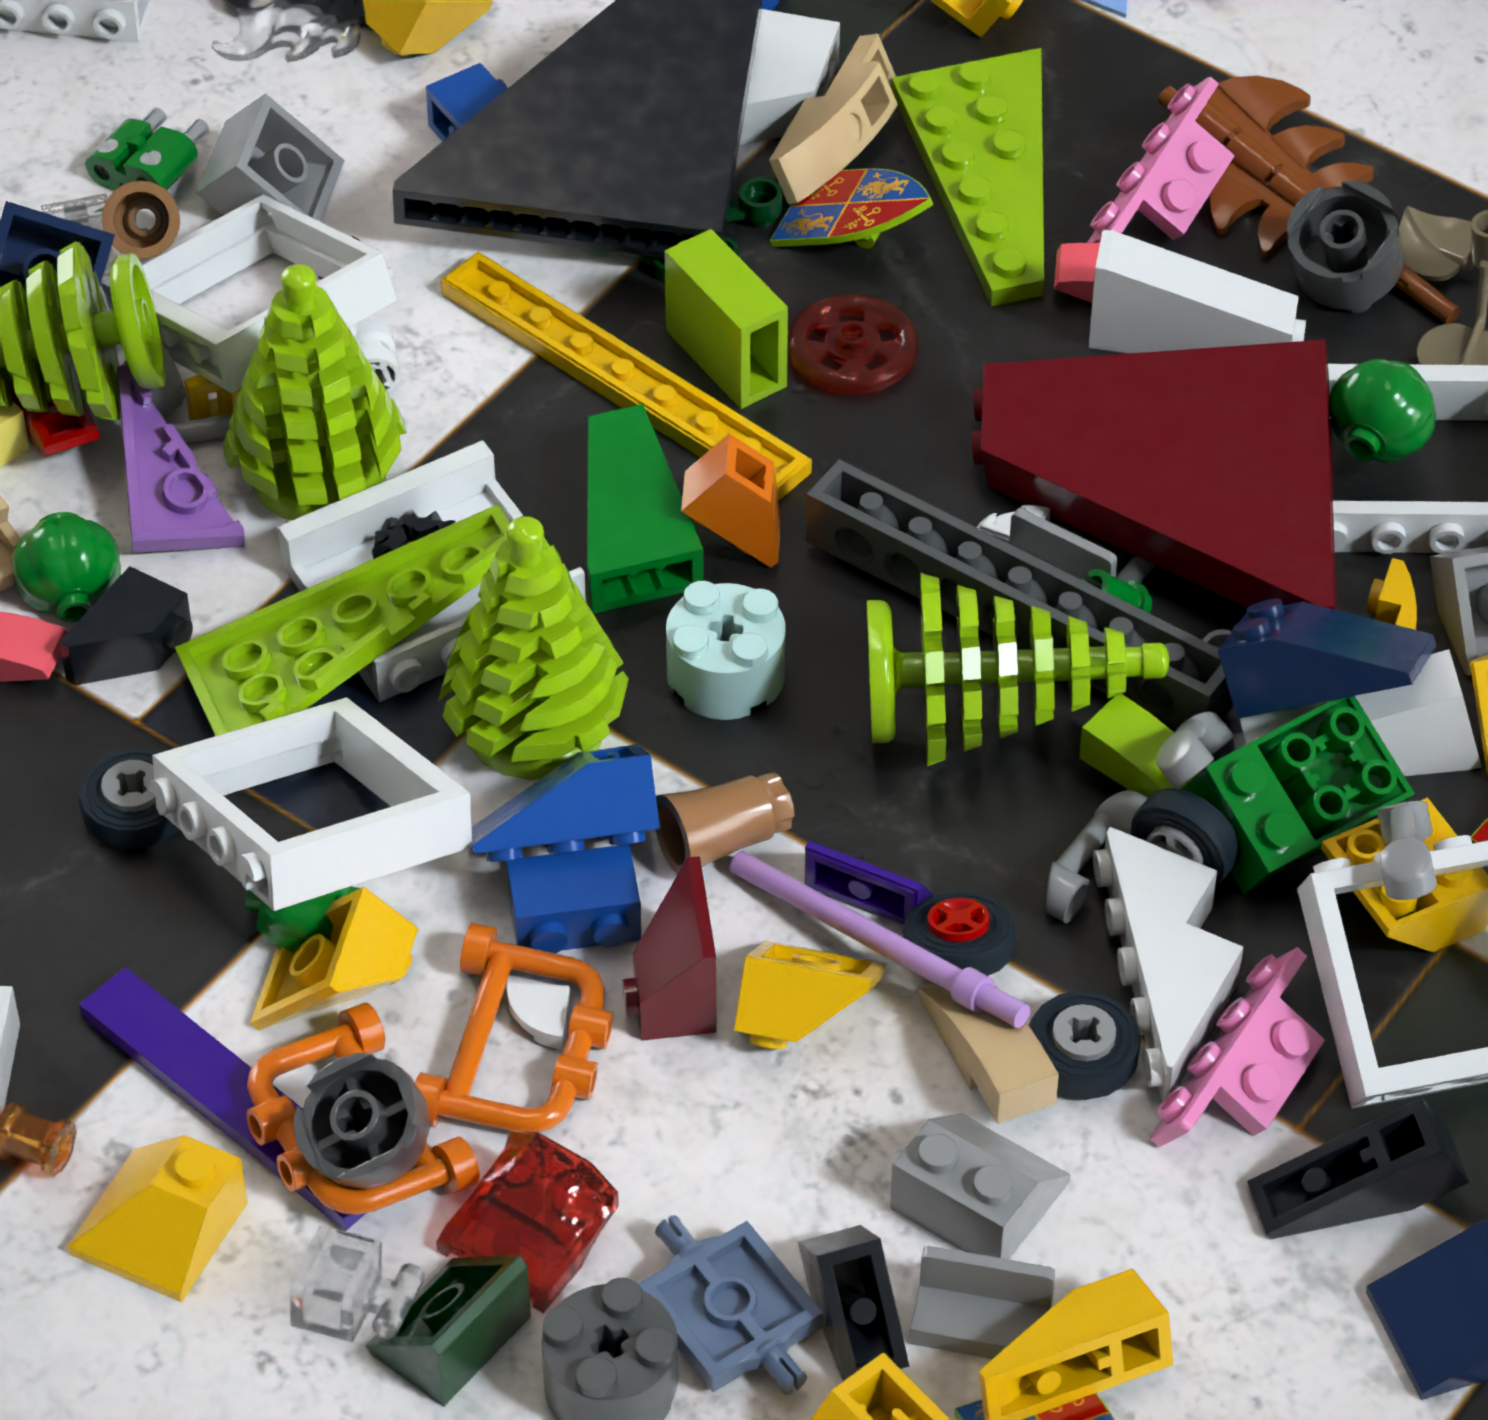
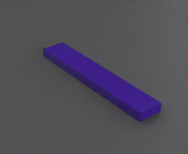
(188, 1064)

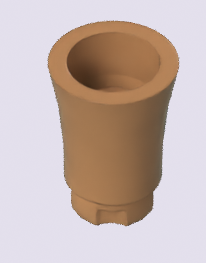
(120, 219)
(722, 818)

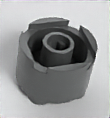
(1345, 246)
(610, 1355)

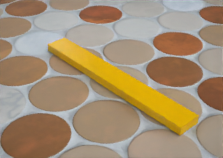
(612, 366)

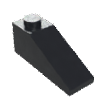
(1361, 1174)

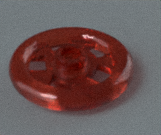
(852, 344)

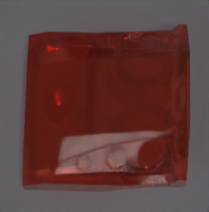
(537, 1206)

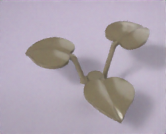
(1436, 252)

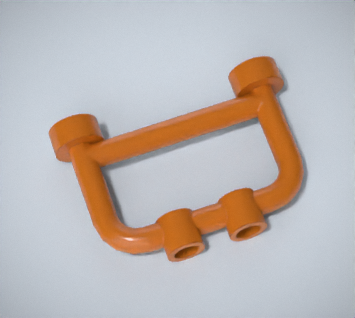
(572, 1074)
(272, 1119)

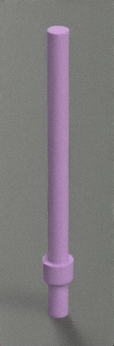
(966, 986)

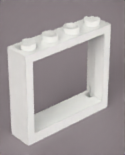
(350, 269)
(1421, 526)
(424, 822)
(1363, 1079)

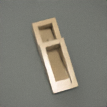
(994, 1056)

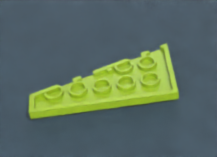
(985, 157)
(325, 634)

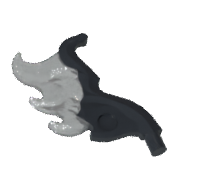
(293, 24)

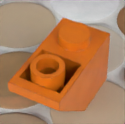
(736, 497)

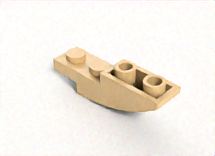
(836, 126)

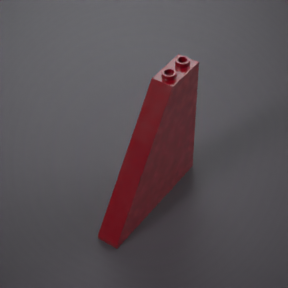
(1178, 458)

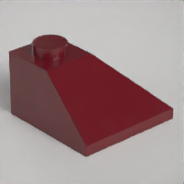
(676, 964)

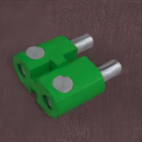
(145, 152)

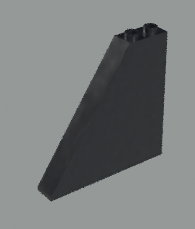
(605, 141)

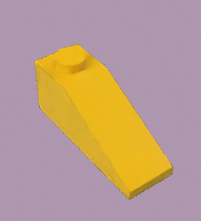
(1079, 1348)

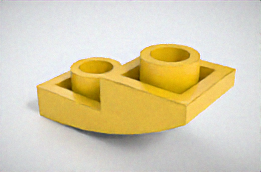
(1394, 598)

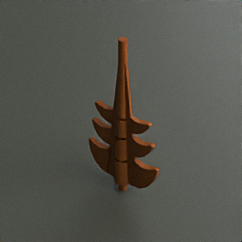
(1275, 170)

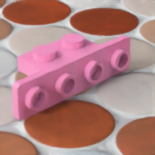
(1173, 174)
(1251, 1061)

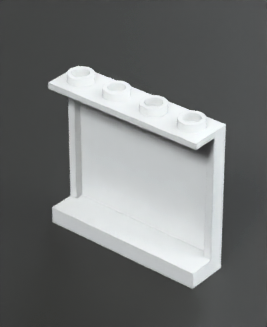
(344, 536)

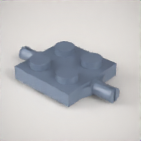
(733, 1305)

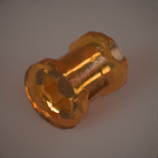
(36, 1139)

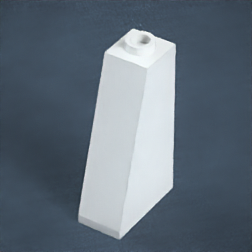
(1172, 302)
(1419, 723)

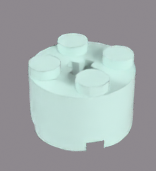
(725, 649)

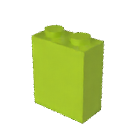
(726, 318)

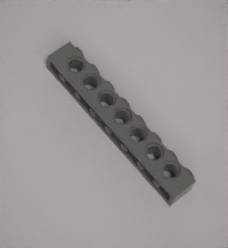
(904, 536)

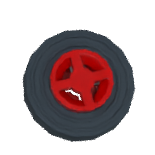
(963, 930)

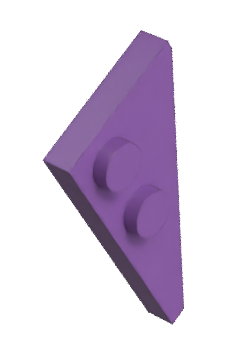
(166, 493)

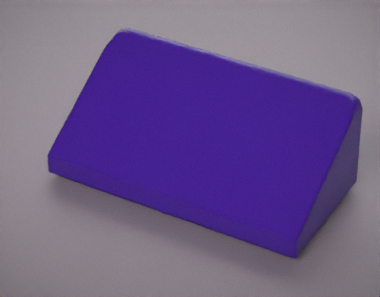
(861, 883)

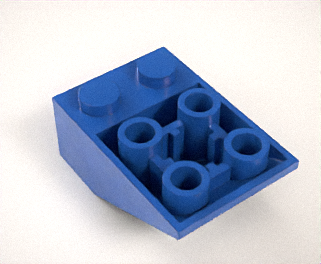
(583, 798)

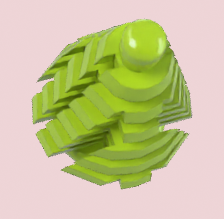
(66, 340)
(310, 407)
(531, 663)
(1004, 666)

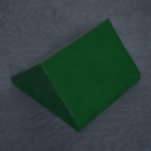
(457, 1324)

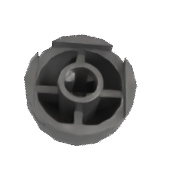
(362, 1122)

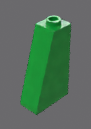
(635, 527)

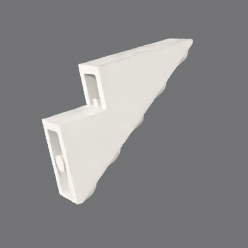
(1175, 967)

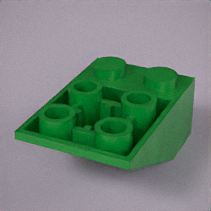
(1301, 788)

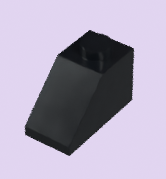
(127, 630)
(854, 1292)

